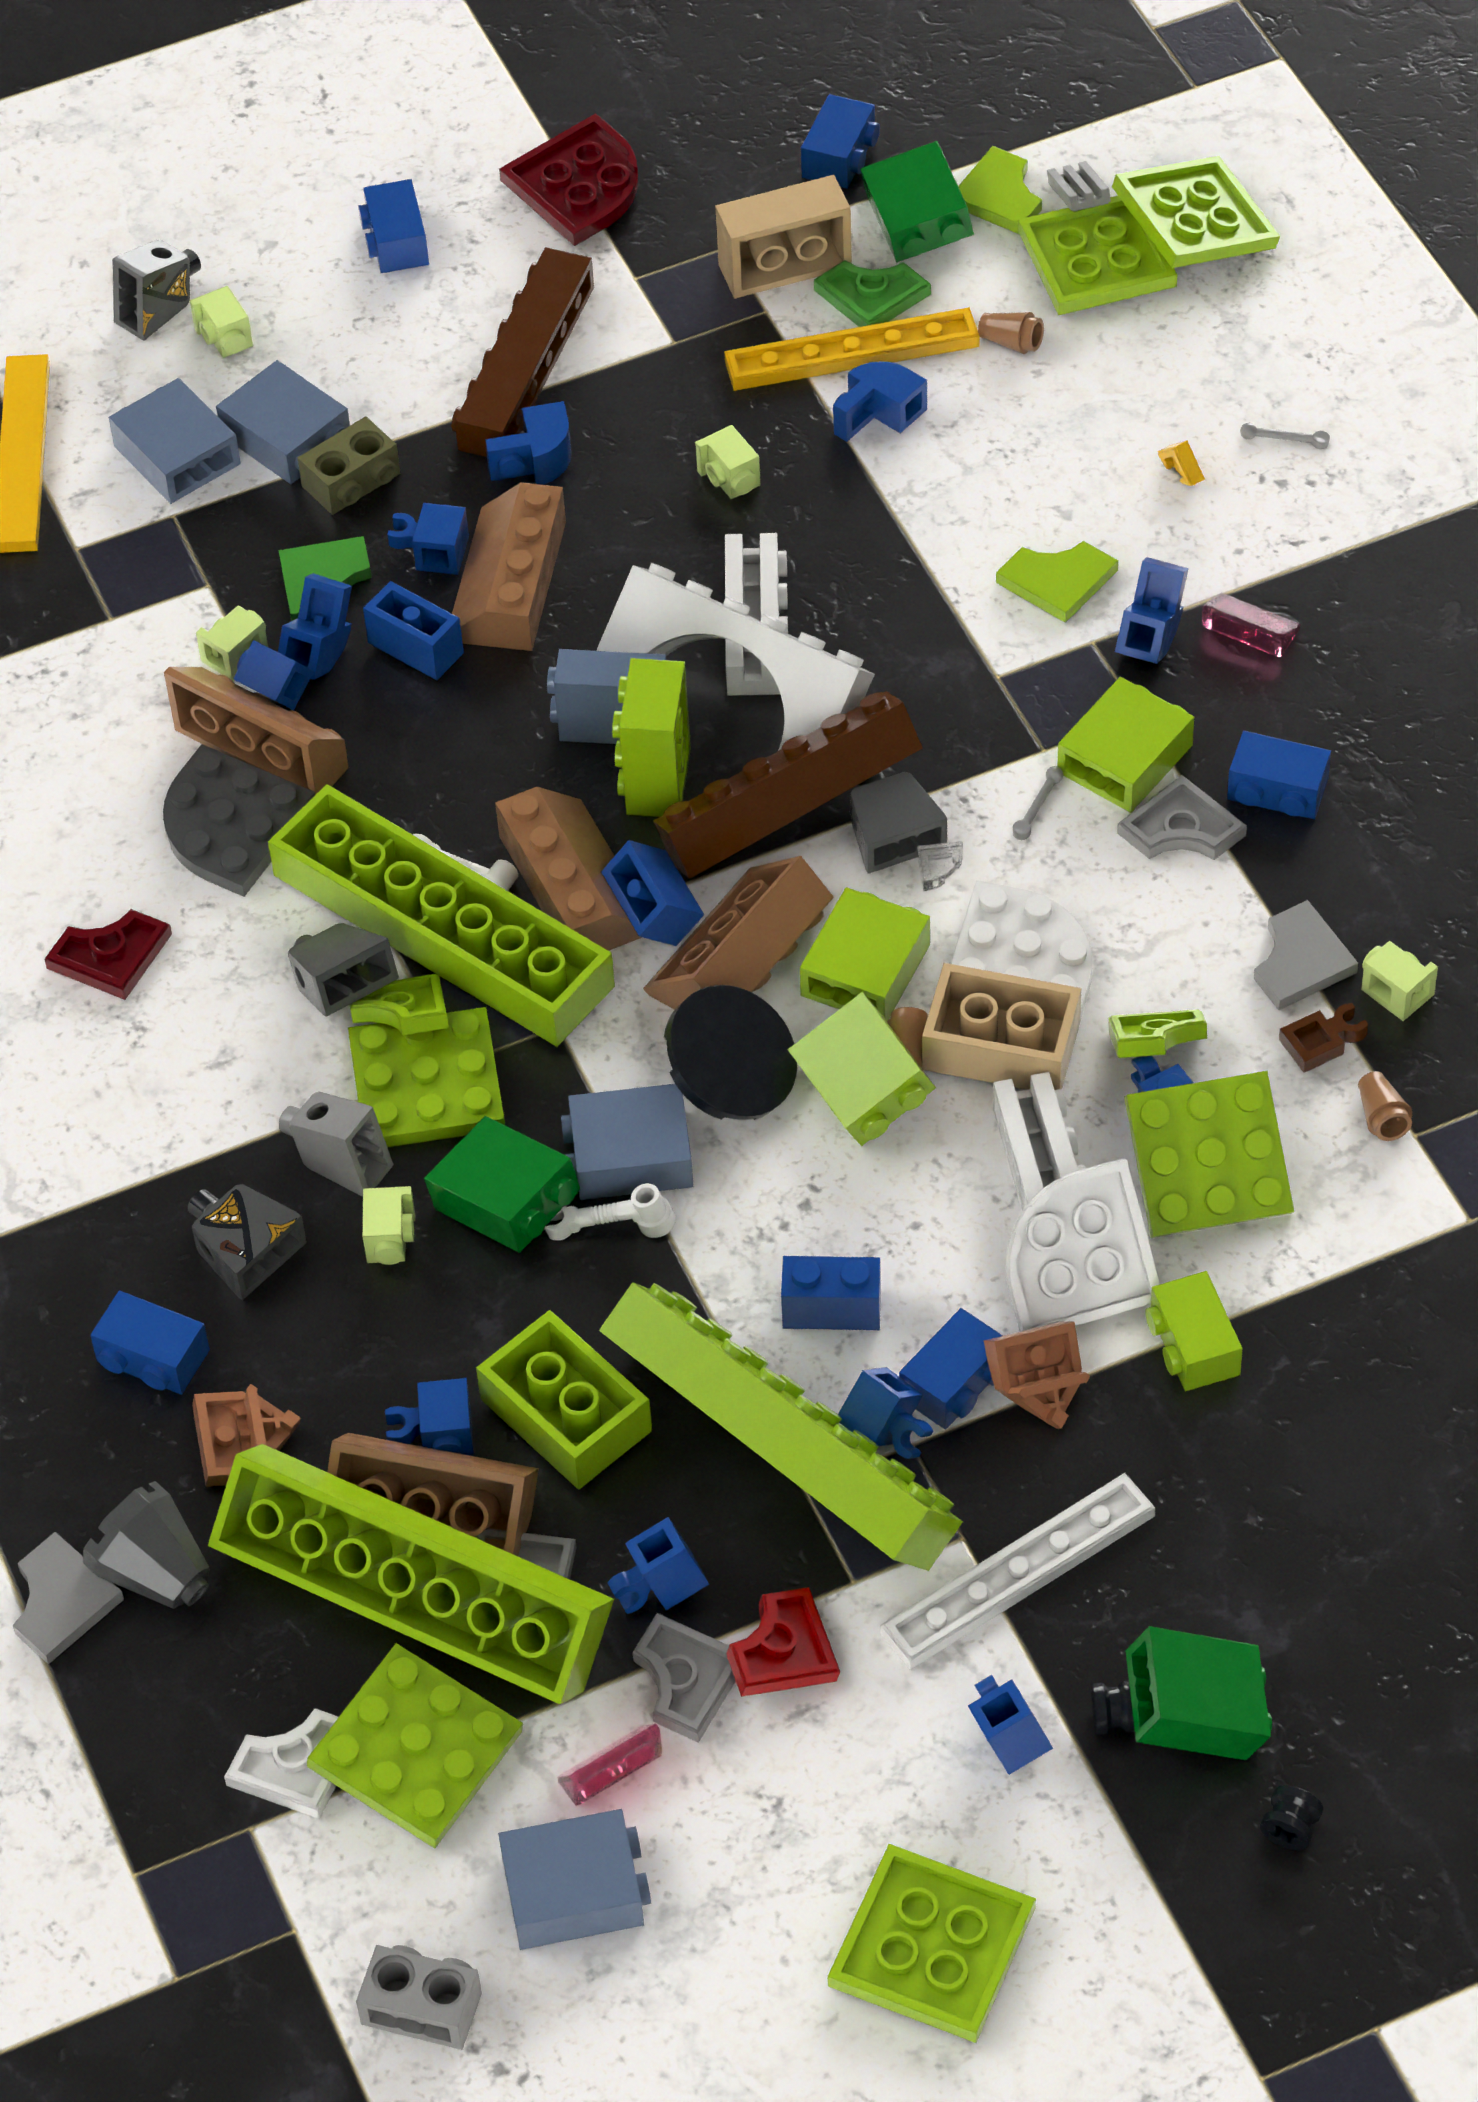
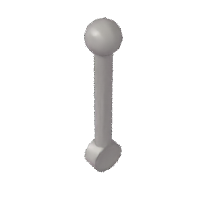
(1319, 439)
(1022, 828)

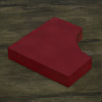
(112, 955)

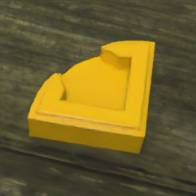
(1183, 460)

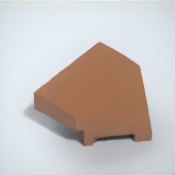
(1038, 1369)
(233, 1424)

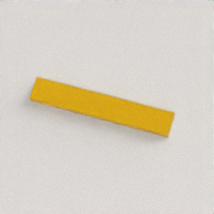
(851, 348)
(22, 451)

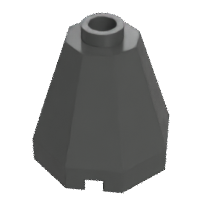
(149, 1550)

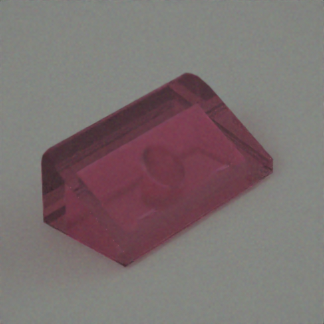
(1249, 624)
(612, 1764)

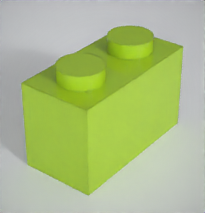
(1194, 1331)

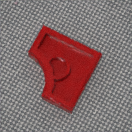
(786, 1648)

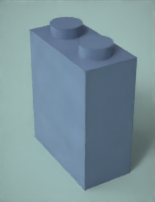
(281, 418)
(174, 440)
(588, 692)
(628, 1140)
(574, 1878)

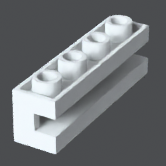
(753, 581)
(1034, 1134)

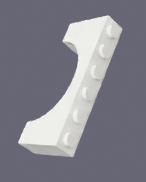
(663, 615)

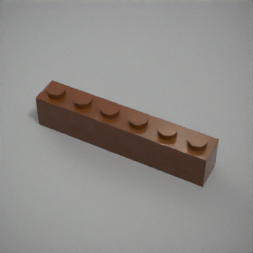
(524, 349)
(787, 783)

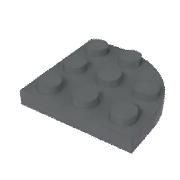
(225, 814)

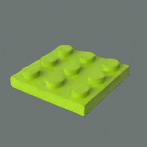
(1195, 211)
(1094, 256)
(428, 1081)
(1209, 1154)
(415, 1745)
(932, 1943)

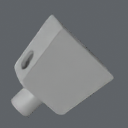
(339, 1140)

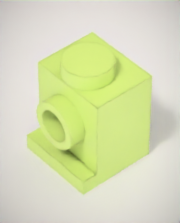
(222, 321)
(728, 462)
(229, 638)
(1398, 979)
(387, 1223)

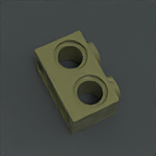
(349, 465)

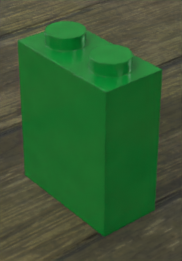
(917, 201)
(502, 1184)
(1198, 1693)

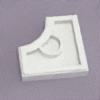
(278, 1768)

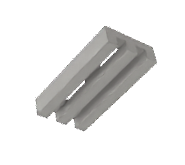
(1086, 184)

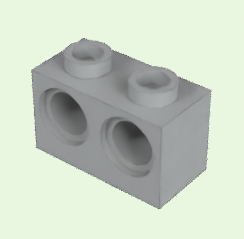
(414, 2008)

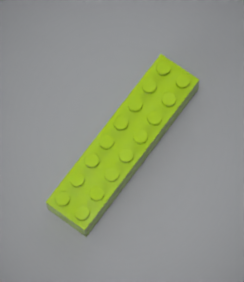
(442, 914)
(782, 1425)
(411, 1573)

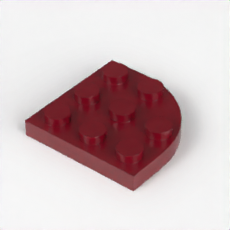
(577, 179)

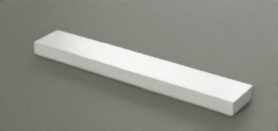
(1017, 1571)

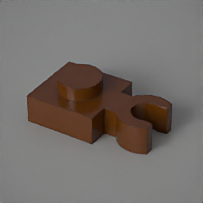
(1319, 1039)

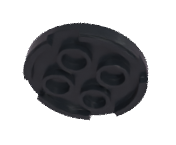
(730, 1053)

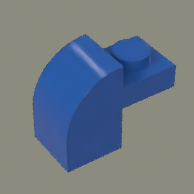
(879, 392)
(539, 451)
(1155, 613)
(321, 627)

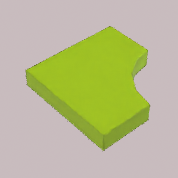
(997, 190)
(1058, 580)
(406, 1004)
(1155, 1032)

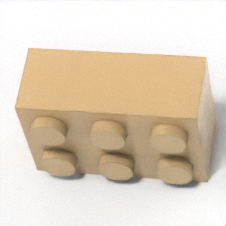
(783, 236)
(1000, 1027)

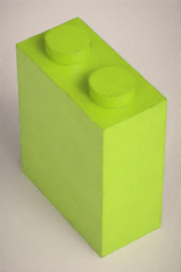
(1125, 744)
(865, 949)
(862, 1069)

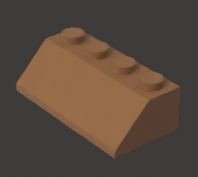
(511, 567)
(253, 728)
(562, 863)
(745, 932)
(441, 1484)

